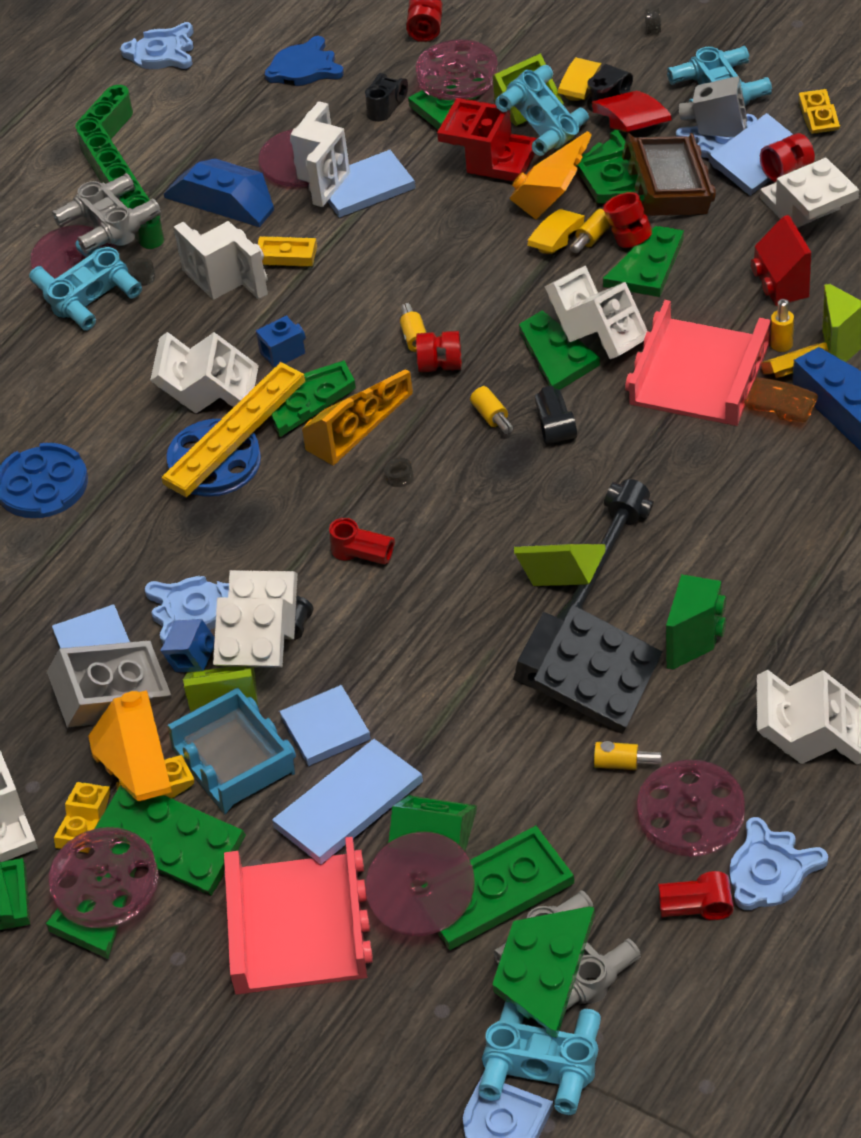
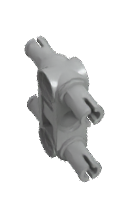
(109, 216)
(592, 964)

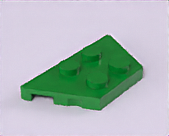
(606, 171)
(543, 964)

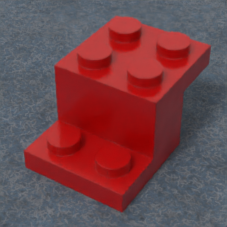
(486, 139)

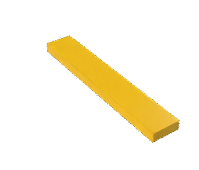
(233, 429)

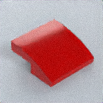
(631, 111)

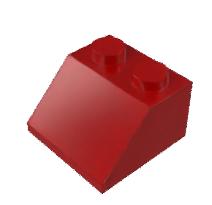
(783, 262)

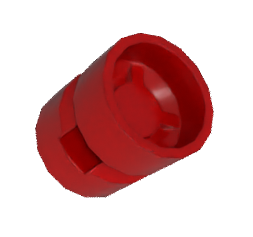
(424, 19)
(786, 156)
(627, 219)
(427, 351)

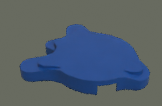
(304, 64)

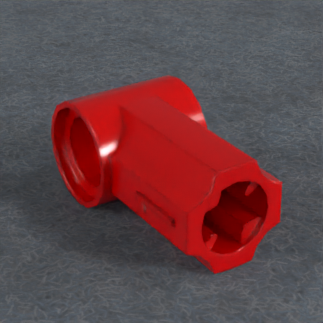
(350, 542)
(706, 896)

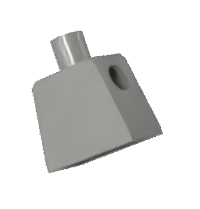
(717, 108)

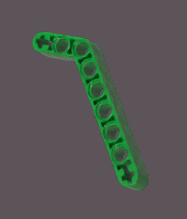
(95, 134)

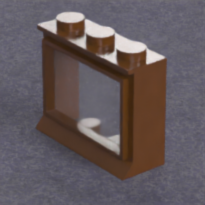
(669, 175)

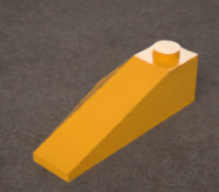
(549, 178)
(347, 422)
(131, 747)

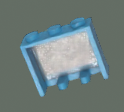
(231, 748)

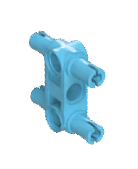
(716, 65)
(542, 109)
(85, 283)
(535, 1055)

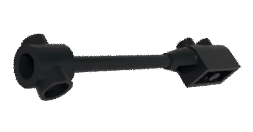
(625, 504)

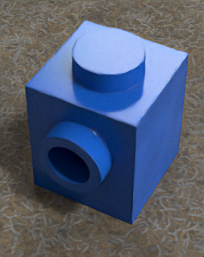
(281, 341)
(188, 645)

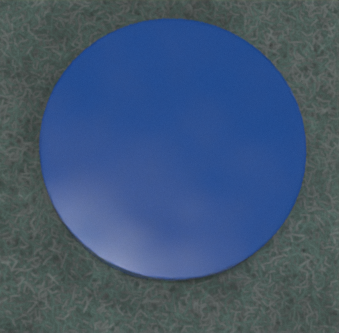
(42, 480)

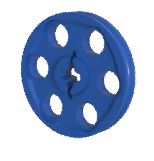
(225, 480)

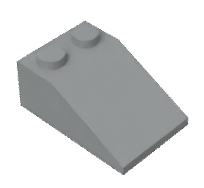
(92, 676)

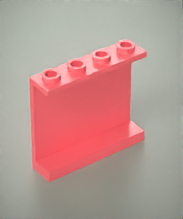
(697, 368)
(296, 922)

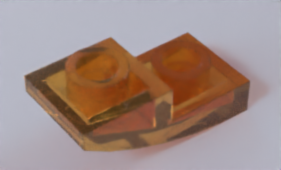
(784, 399)

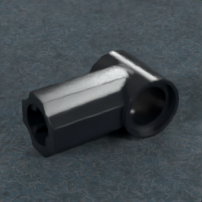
(555, 419)

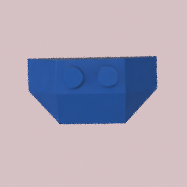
(224, 191)

